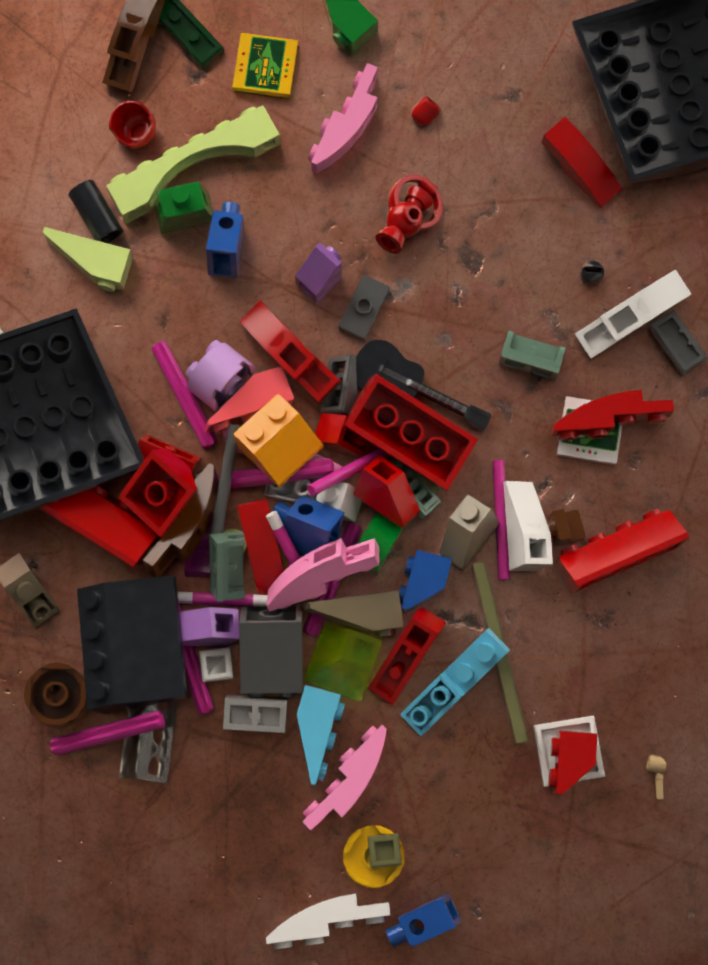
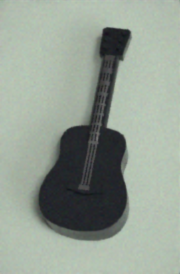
(386, 361)

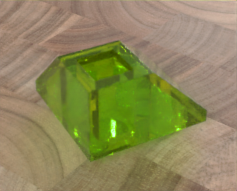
(343, 661)

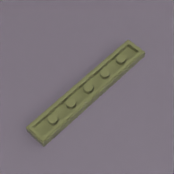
(503, 667)

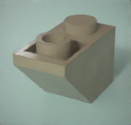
(27, 590)

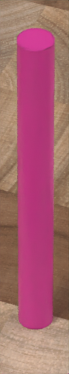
(344, 472)
(501, 529)

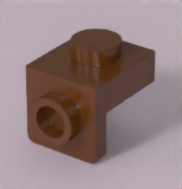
(565, 526)

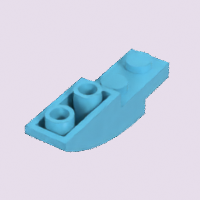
(455, 682)

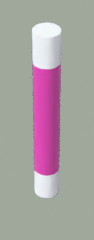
(283, 537)
(207, 599)

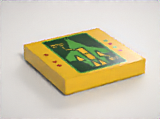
(265, 65)

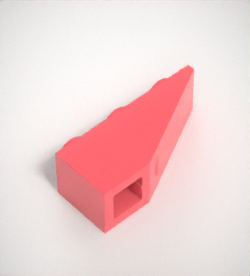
(251, 399)

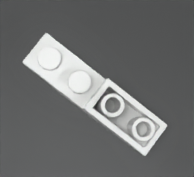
(633, 313)
(313, 921)

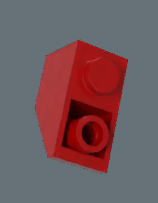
(387, 491)
(573, 758)

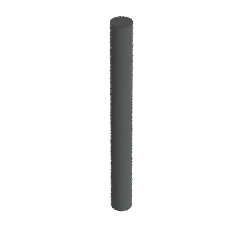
(225, 481)

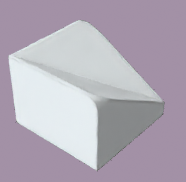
(217, 665)

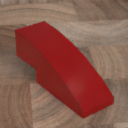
(581, 162)
(261, 544)

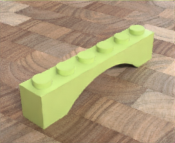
(245, 136)

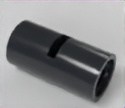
(95, 212)

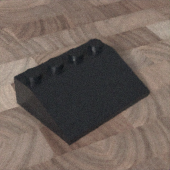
(131, 644)

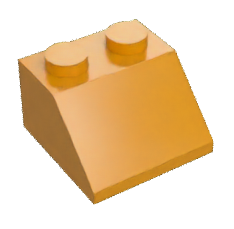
(278, 440)

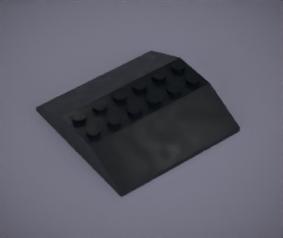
(652, 82)
(57, 417)

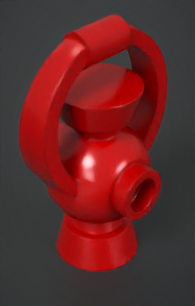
(405, 217)

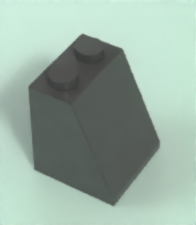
(271, 651)

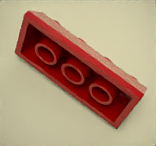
(410, 431)
(106, 523)
(621, 550)

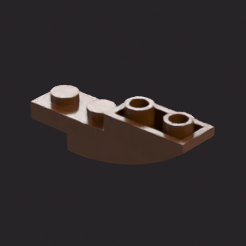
(129, 41)
(189, 527)

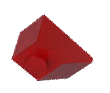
(341, 439)

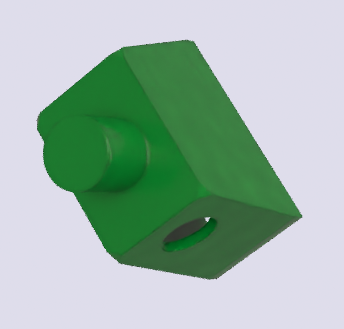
(183, 207)

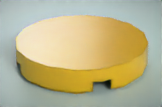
(358, 863)

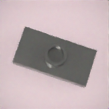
(364, 307)
(677, 342)

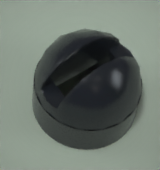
(592, 278)

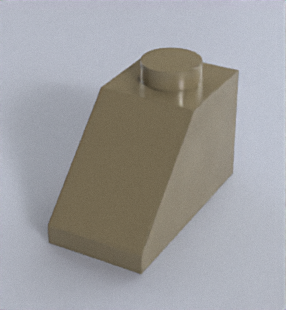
(467, 531)

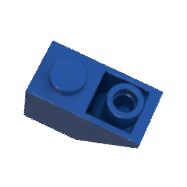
(426, 580)

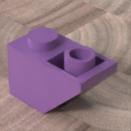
(319, 272)
(209, 627)

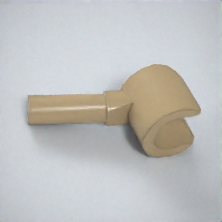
(657, 765)

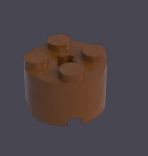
(45, 683)

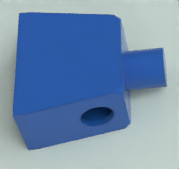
(225, 241)
(310, 523)
(437, 916)

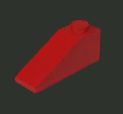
(406, 655)

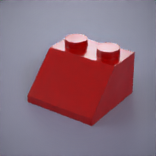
(159, 489)

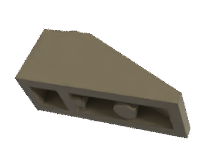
(365, 612)

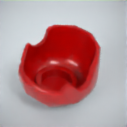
(132, 124)

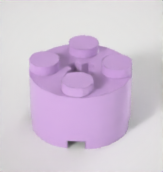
(218, 374)

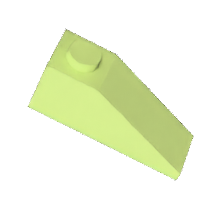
(99, 261)

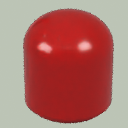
(425, 111)

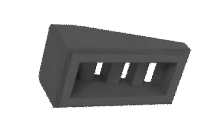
(342, 404)

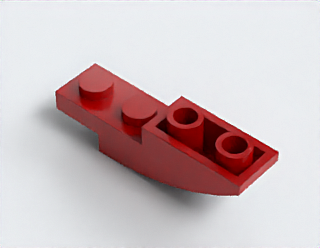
(290, 351)
(599, 415)

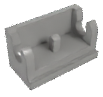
(255, 713)

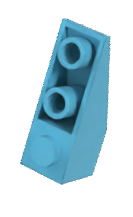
(315, 720)

